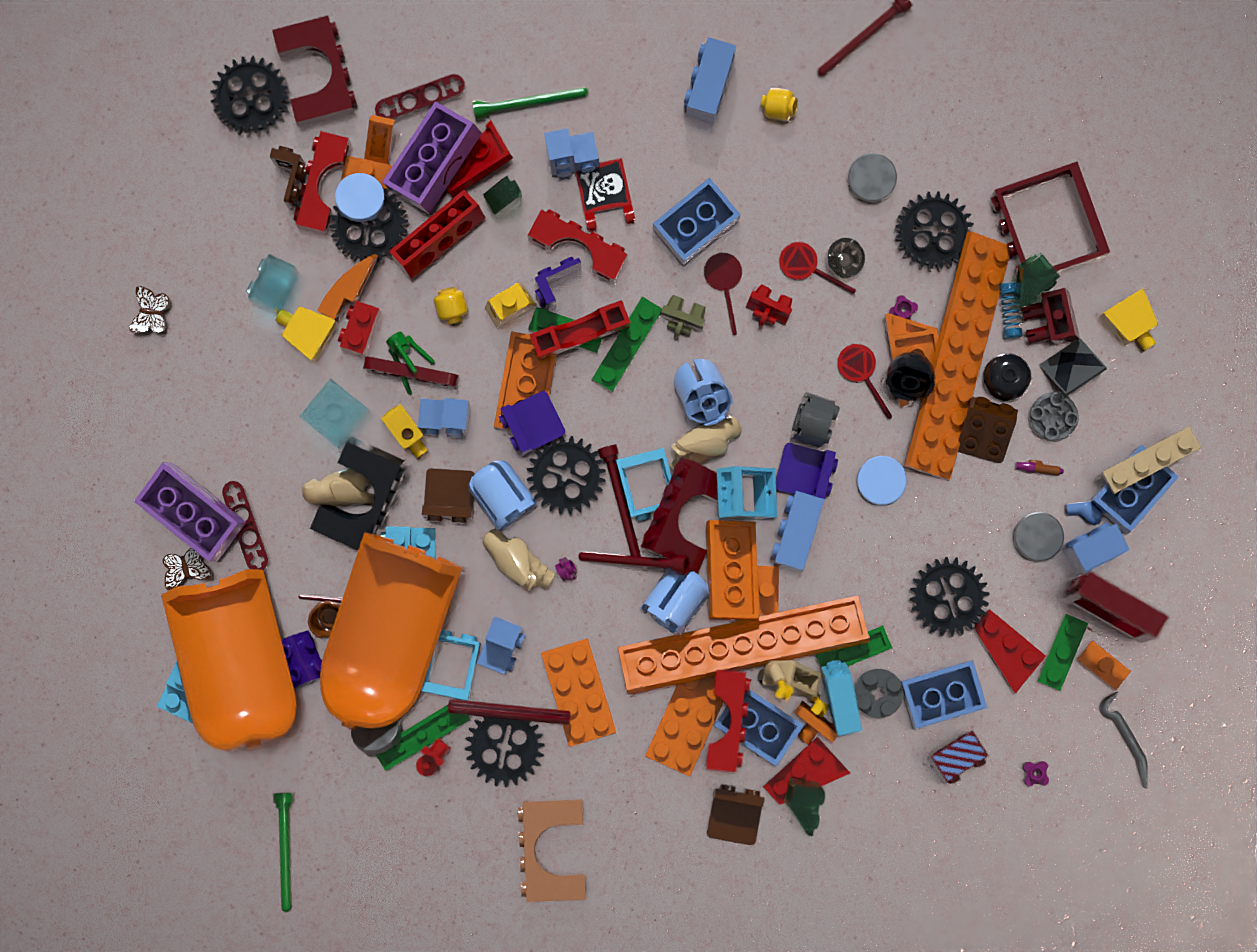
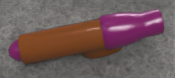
(1037, 466)

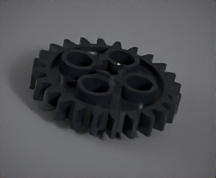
(247, 73)
(935, 208)
(390, 228)
(557, 495)
(970, 590)
(527, 751)

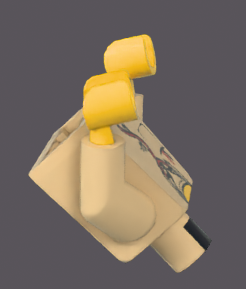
(793, 679)

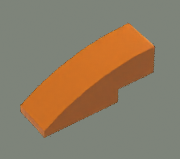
(347, 287)

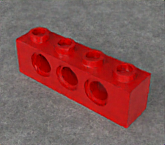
(437, 234)

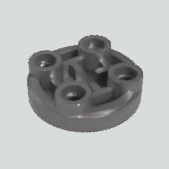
(872, 177)
(1053, 416)
(1038, 536)
(376, 740)

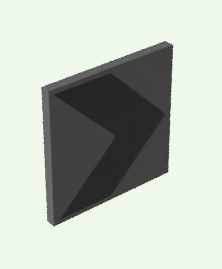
(1073, 366)

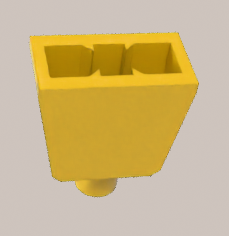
(509, 304)
(1132, 320)
(306, 330)
(396, 421)

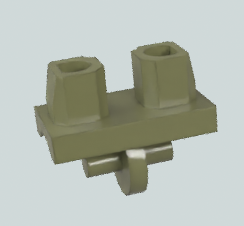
(674, 312)

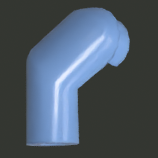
(1087, 510)

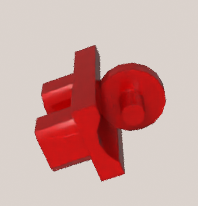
(768, 309)
(432, 758)

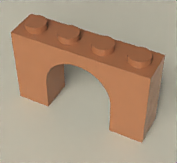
(539, 883)

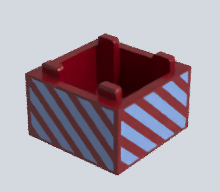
(958, 757)

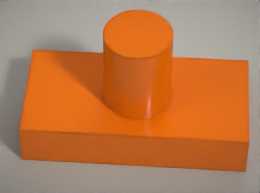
(379, 139)
(357, 165)
(768, 589)
(1103, 665)
(814, 724)

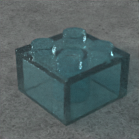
(272, 284)
(335, 414)

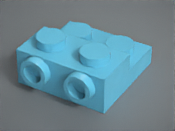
(418, 537)
(174, 697)

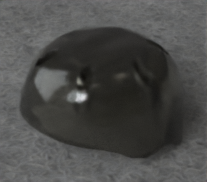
(844, 258)

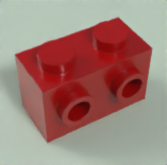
(360, 328)

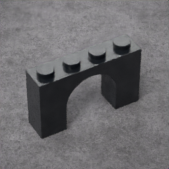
(383, 472)

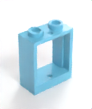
(637, 461)
(731, 492)
(463, 694)
(841, 698)

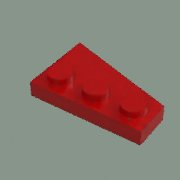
(485, 157)
(1008, 649)
(811, 764)

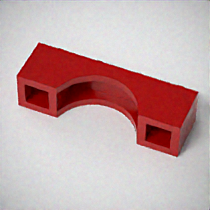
(329, 153)
(551, 230)
(580, 331)
(724, 753)

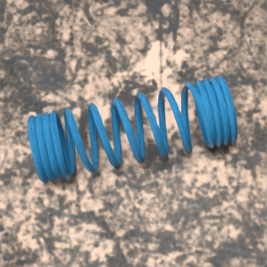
(1011, 332)

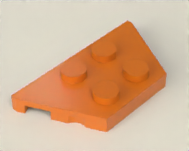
(910, 337)

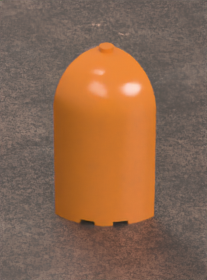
(385, 632)
(231, 660)

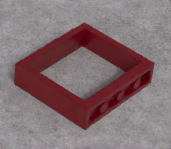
(1084, 202)
(1116, 607)

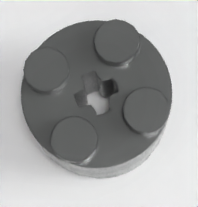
(814, 420)
(889, 685)

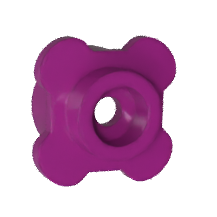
(911, 307)
(566, 569)
(1041, 768)

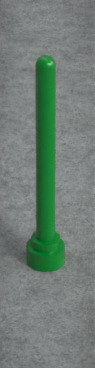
(483, 109)
(283, 802)

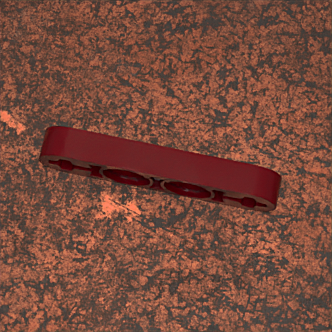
(419, 95)
(402, 370)
(251, 525)

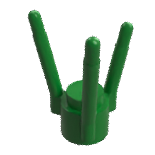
(399, 346)

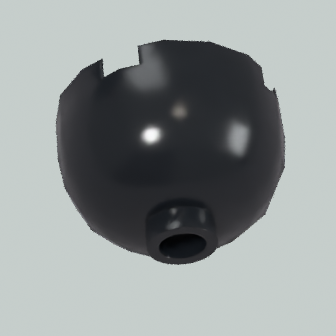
(910, 376)
(1006, 377)

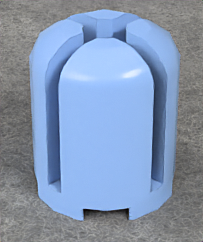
(709, 387)
(500, 493)
(676, 600)

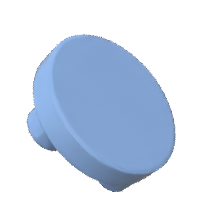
(359, 197)
(881, 480)

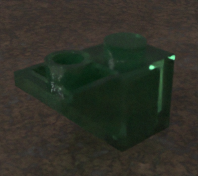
(503, 197)
(1032, 278)
(804, 800)

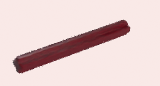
(509, 711)

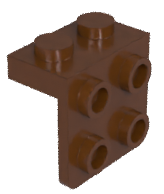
(287, 159)
(987, 429)
(448, 495)
(735, 815)

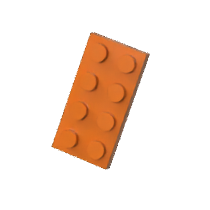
(523, 374)
(732, 570)
(579, 691)
(685, 725)

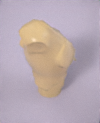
(706, 441)
(339, 489)
(517, 561)

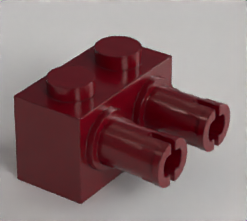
(1060, 317)

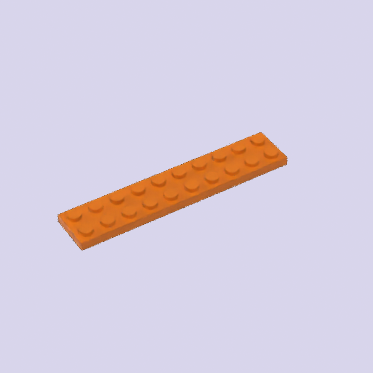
(958, 355)
(743, 644)

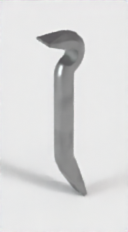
(1128, 736)

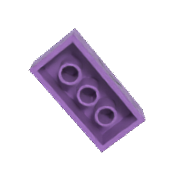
(432, 157)
(190, 511)

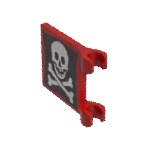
(605, 190)

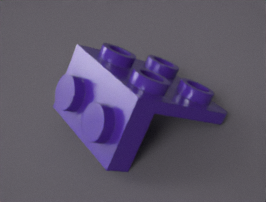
(547, 276)
(532, 422)
(806, 471)
(302, 658)

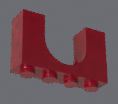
(319, 37)
(664, 533)

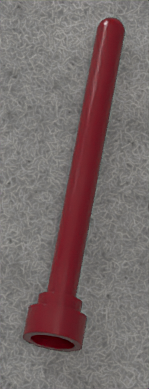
(897, 7)
(609, 456)
(679, 565)

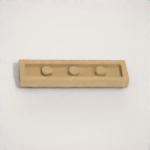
(1151, 460)

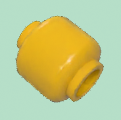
(779, 104)
(450, 305)

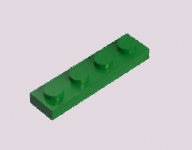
(627, 344)
(421, 735)

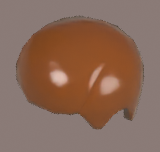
(322, 618)

